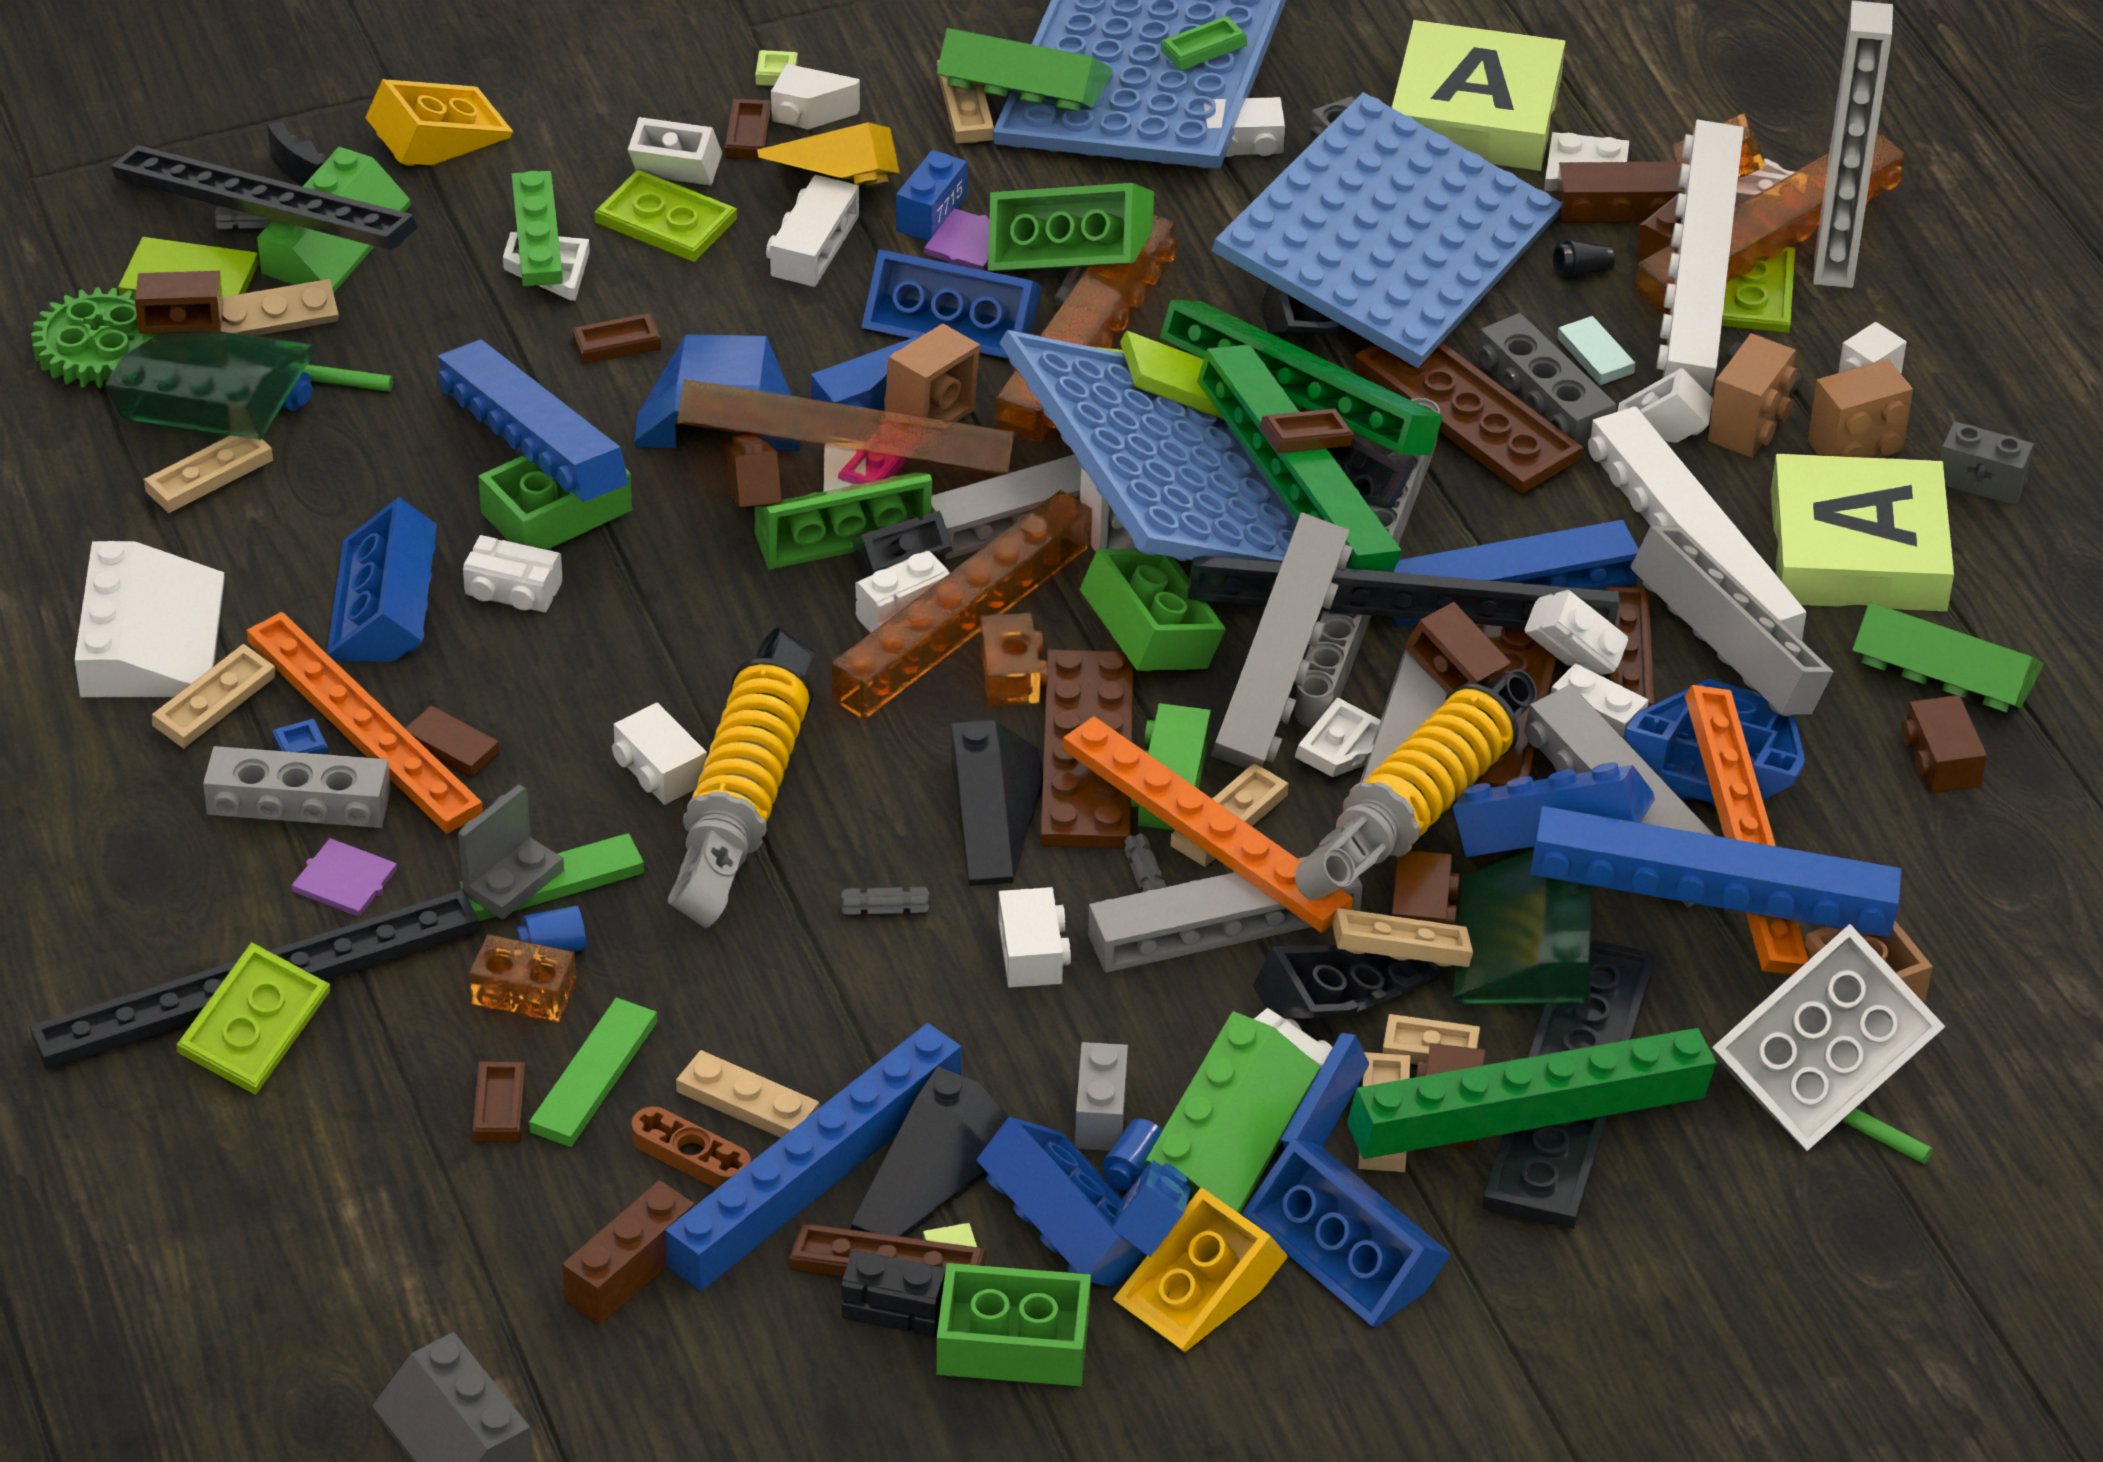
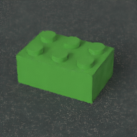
(536, 508)
(1149, 610)
(1013, 1324)

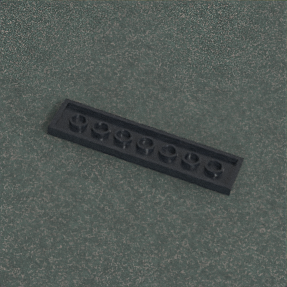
(1548, 1168)

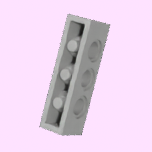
(297, 787)

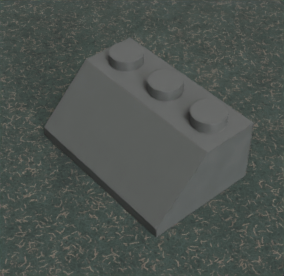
(451, 1409)

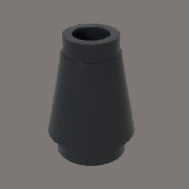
(1581, 258)

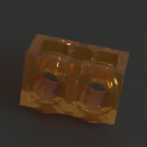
(523, 978)

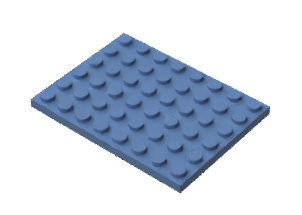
(1148, 103)
(1388, 229)
(1163, 467)

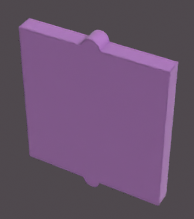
(961, 240)
(344, 877)

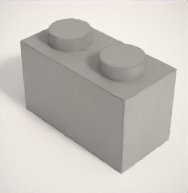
(1101, 1095)

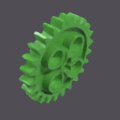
(87, 336)

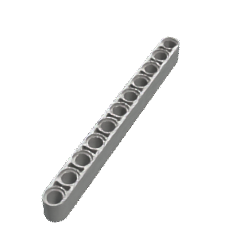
(1345, 631)

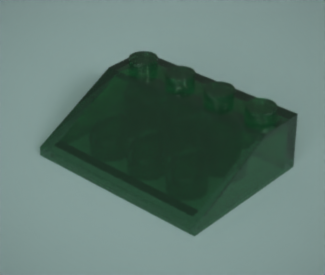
(208, 381)
(1525, 936)

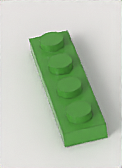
(537, 228)

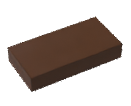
(748, 128)
(616, 338)
(1306, 430)
(453, 741)
(499, 1101)

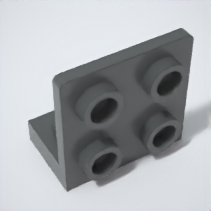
(501, 859)

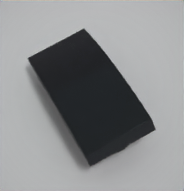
(293, 157)

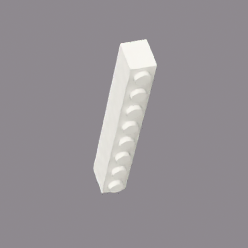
(1853, 143)
(1702, 252)
(1671, 496)

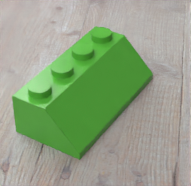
(1022, 69)
(1068, 226)
(307, 255)
(829, 520)
(1947, 656)
(1236, 1110)

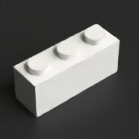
(813, 230)

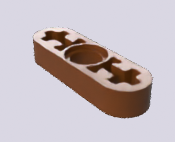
(682, 1132)

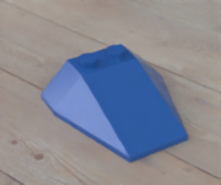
(714, 359)
(1669, 746)

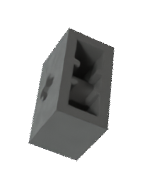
(1985, 462)

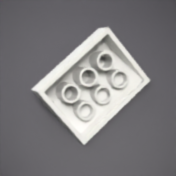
(145, 622)
(1827, 1038)

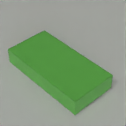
(1203, 43)

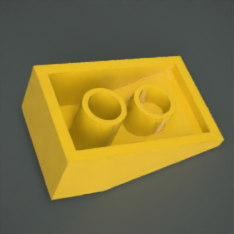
(434, 121)
(852, 153)
(1201, 1272)

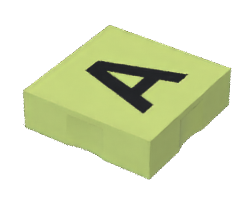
(1482, 89)
(1862, 531)

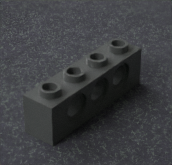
(1542, 376)

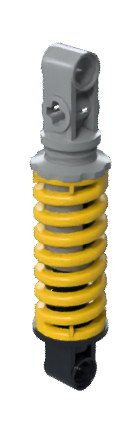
(742, 773)
(1419, 781)

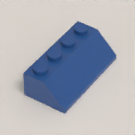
(920, 294)
(383, 586)
(1510, 814)
(1062, 1198)
(1345, 1232)

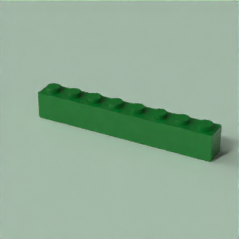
(1308, 378)
(1305, 479)
(1530, 1093)

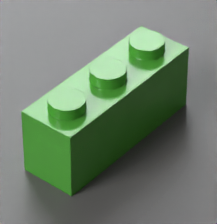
(1179, 742)

